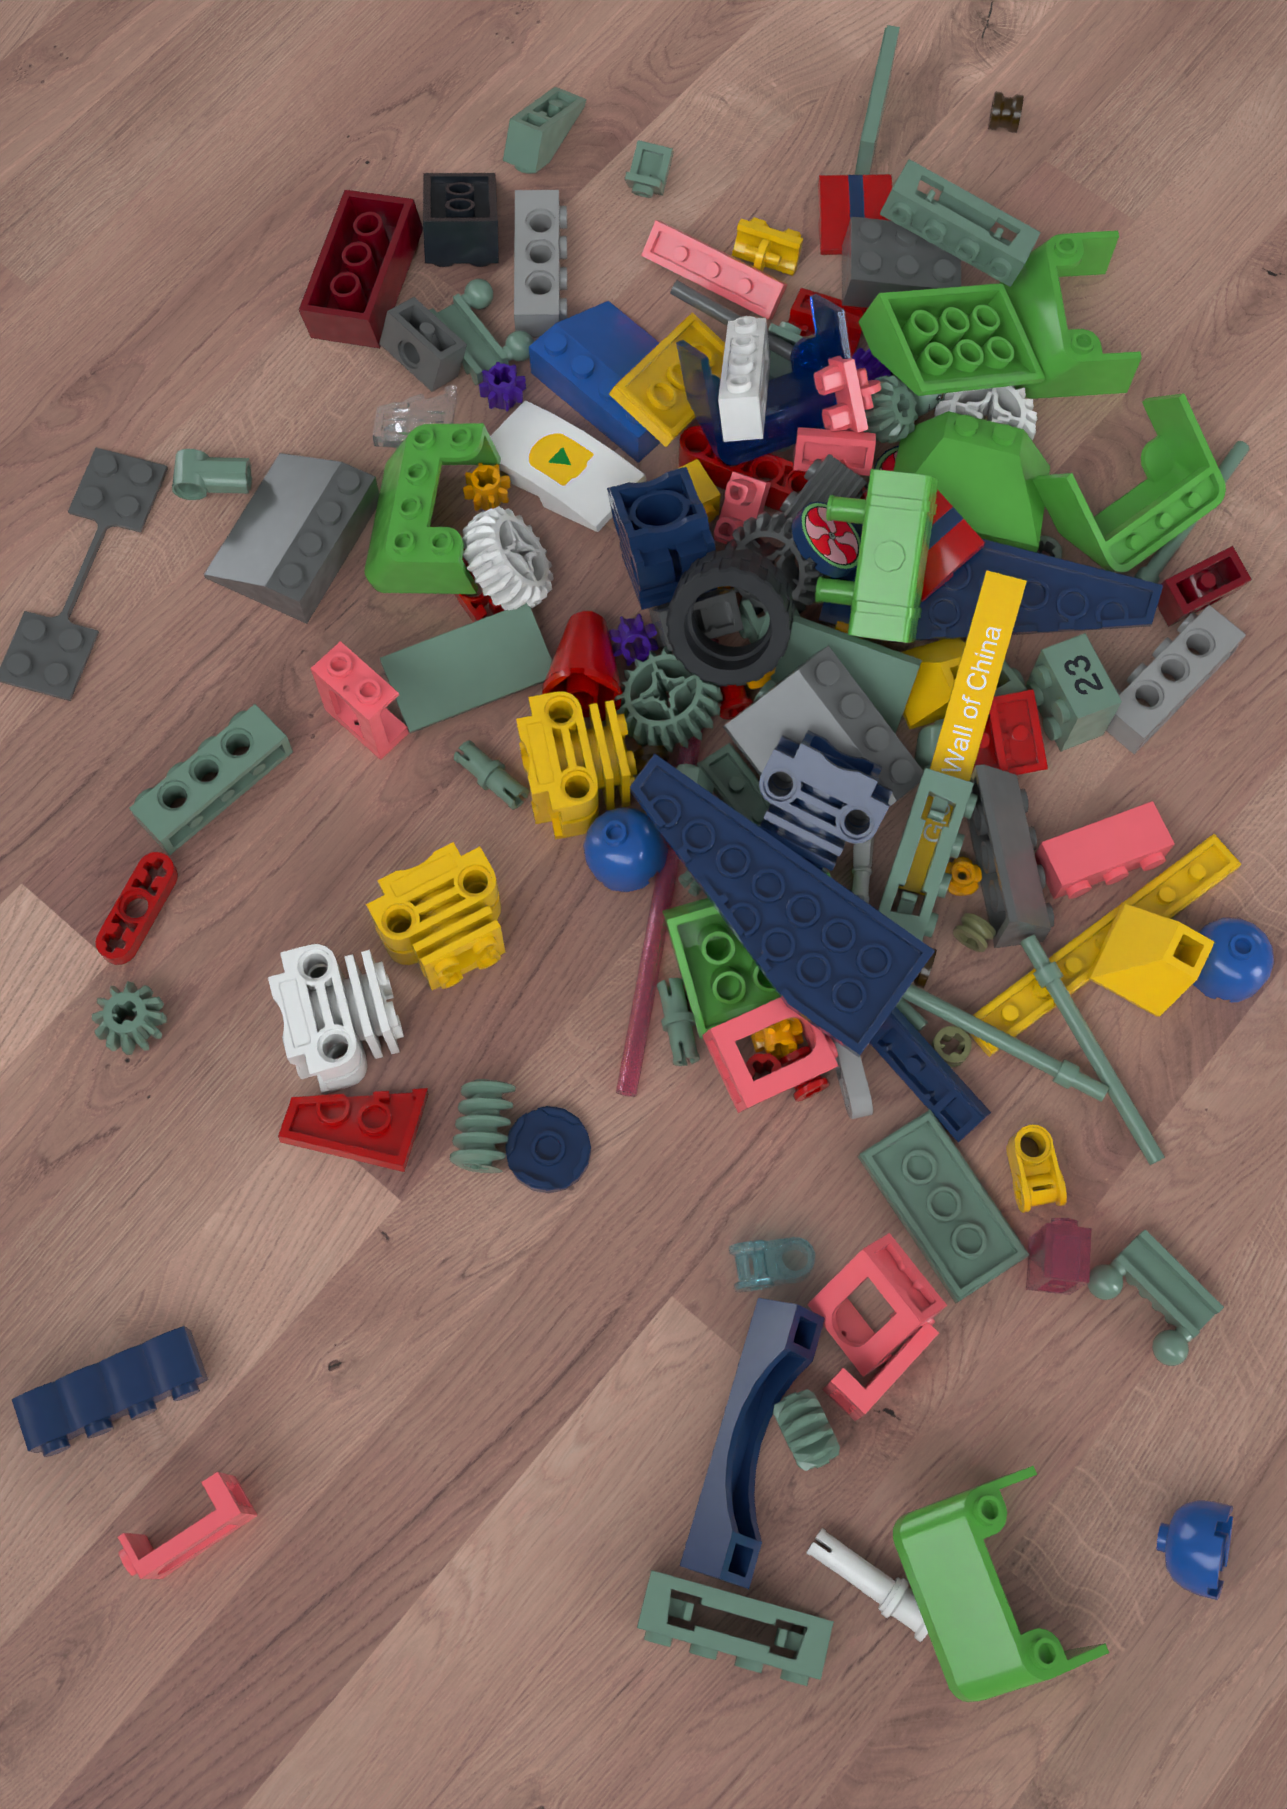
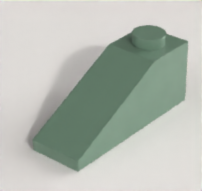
(540, 129)

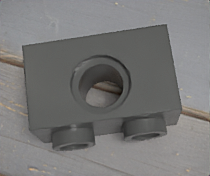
(422, 344)

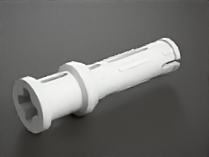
(893, 1595)

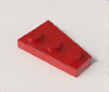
(359, 1128)

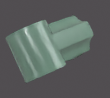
(199, 474)

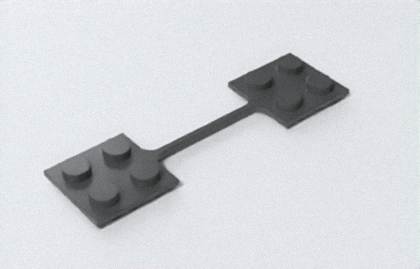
(52, 651)

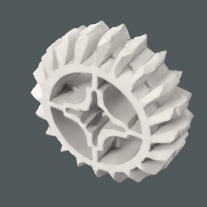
(1000, 404)
(507, 559)

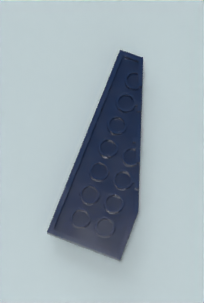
(1055, 598)

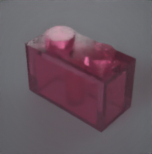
(1059, 1257)

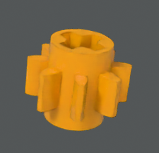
(486, 487)
(779, 1038)

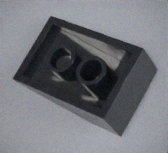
(460, 219)

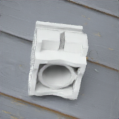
(333, 1014)

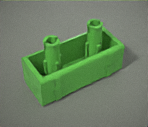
(891, 555)

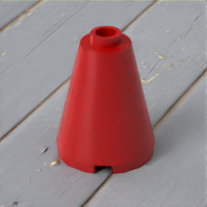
(585, 664)

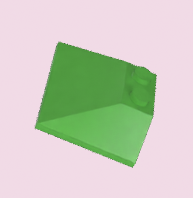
(982, 473)

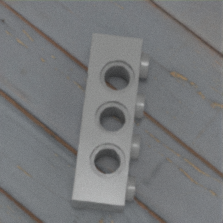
(537, 261)
(1213, 639)

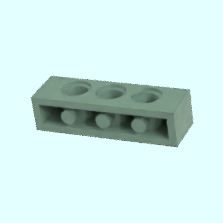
(207, 800)

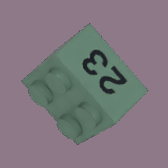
(1073, 692)

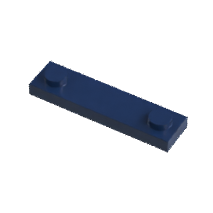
(929, 1076)

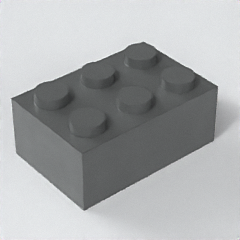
(891, 259)

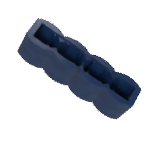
(109, 1390)

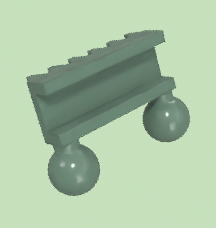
(482, 348)
(1166, 1286)

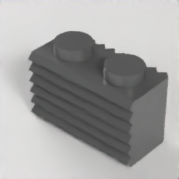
(825, 479)

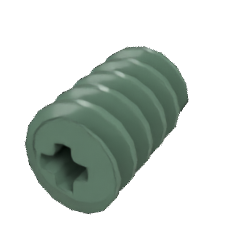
(480, 1125)

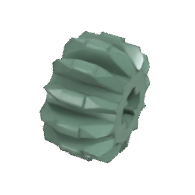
(892, 411)
(131, 1003)
(806, 1430)

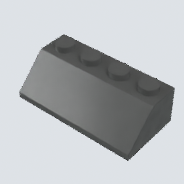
(1007, 859)

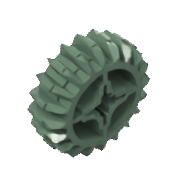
(646, 699)

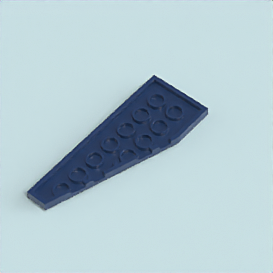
(806, 932)

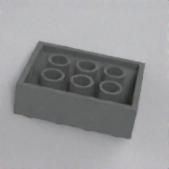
(296, 533)
(831, 704)

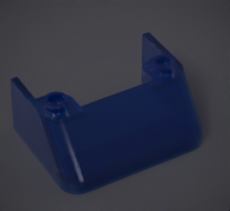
(790, 398)

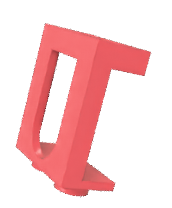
(849, 447)
(358, 695)
(733, 1070)
(899, 1284)
(858, 1399)
(231, 1513)

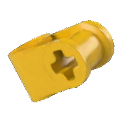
(1035, 1172)

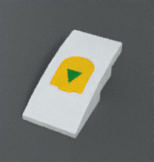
(561, 465)

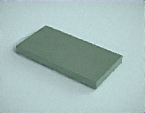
(877, 101)
(467, 667)
(879, 671)
(943, 1206)

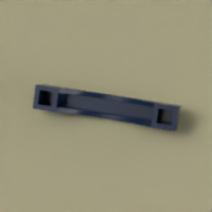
(725, 1528)

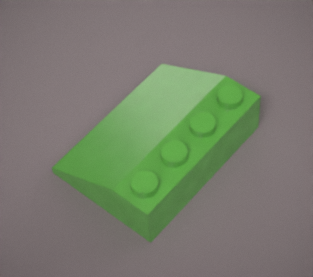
(951, 339)
(714, 965)

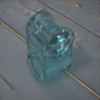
(768, 1263)

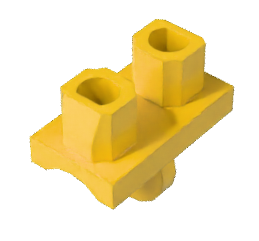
(767, 246)

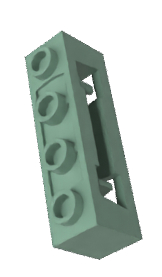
(959, 223)
(945, 791)
(809, 1646)

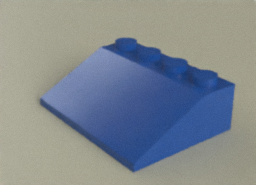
(584, 362)

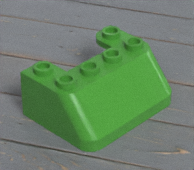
(403, 548)

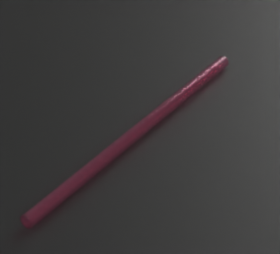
(651, 956)

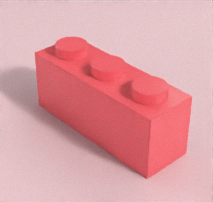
(1104, 851)

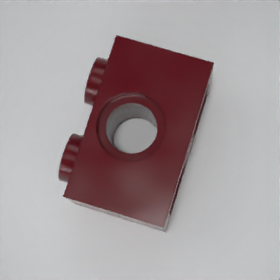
(1202, 585)

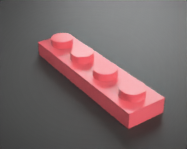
(714, 270)

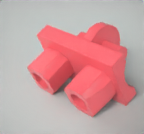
(851, 392)
(743, 499)

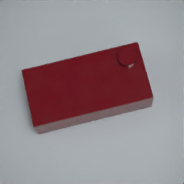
(361, 268)

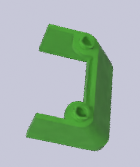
(1072, 357)
(1178, 491)
(966, 1602)

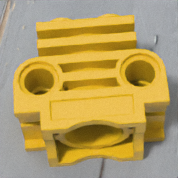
(573, 762)
(441, 915)

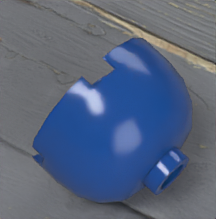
(624, 849)
(1237, 962)
(1197, 1546)

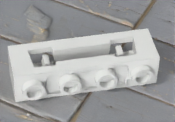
(744, 379)

